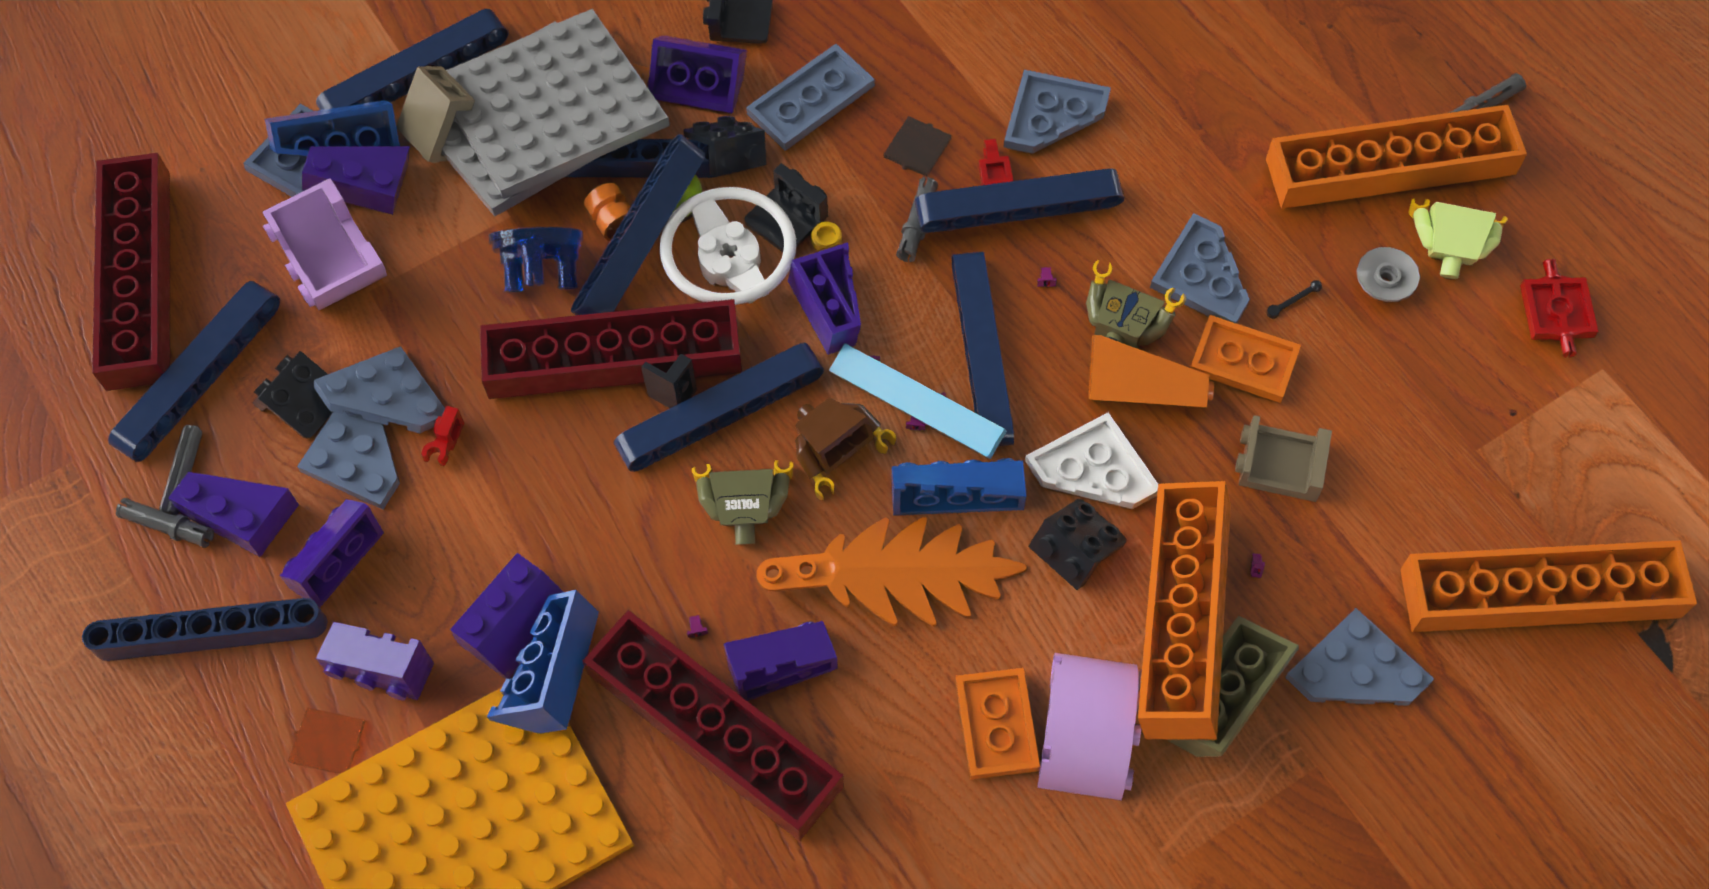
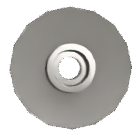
(1389, 264)

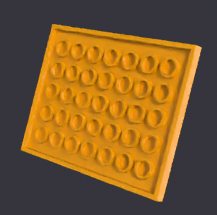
(463, 811)

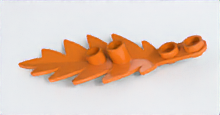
(898, 568)

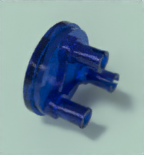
(532, 245)

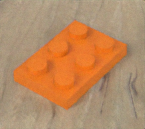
(1245, 358)
(997, 723)

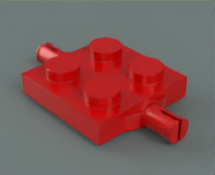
(1559, 308)

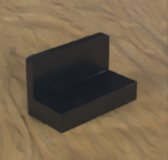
(673, 386)

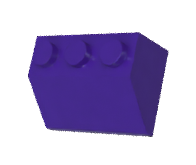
(696, 73)
(332, 551)
(504, 614)

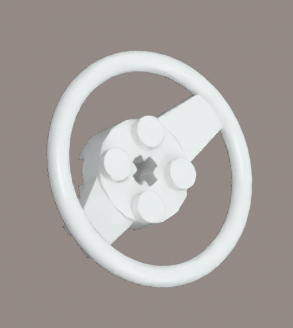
(725, 238)

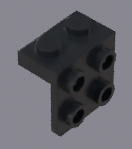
(738, 20)
(731, 144)
(800, 200)
(293, 395)
(1076, 541)

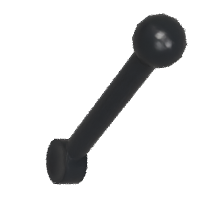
(1273, 310)

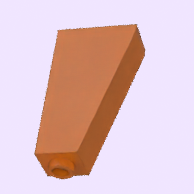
(1137, 376)

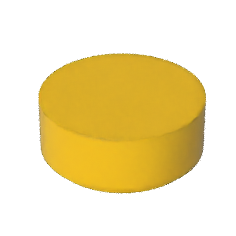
(826, 236)

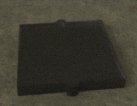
(917, 146)

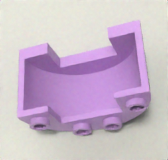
(323, 245)
(1090, 726)

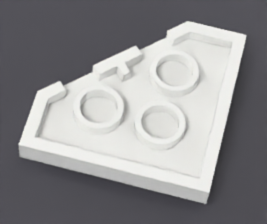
(1095, 464)

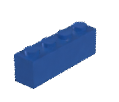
(342, 126)
(958, 487)
(549, 667)

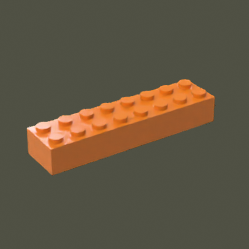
(1395, 156)
(1547, 586)
(1185, 612)

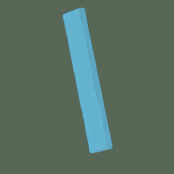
(918, 401)

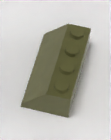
(1249, 669)

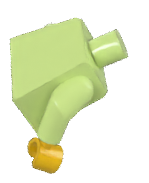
(1456, 234)

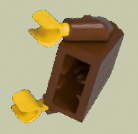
(833, 435)

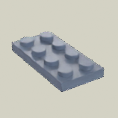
(810, 96)

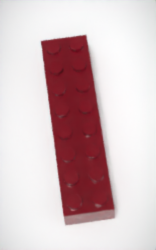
(131, 272)
(607, 348)
(714, 725)

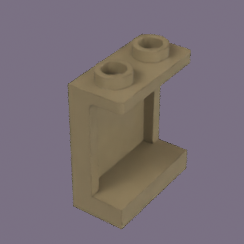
(431, 110)
(1283, 460)

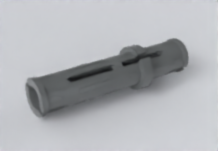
(1509, 87)
(911, 229)
(177, 527)

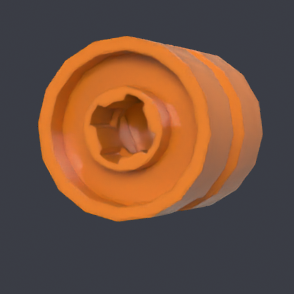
(608, 207)

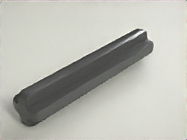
(181, 464)

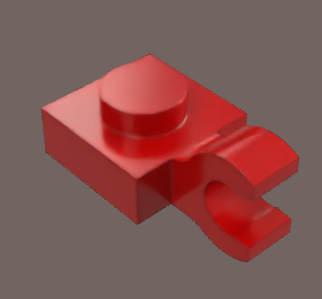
(994, 168)
(447, 431)

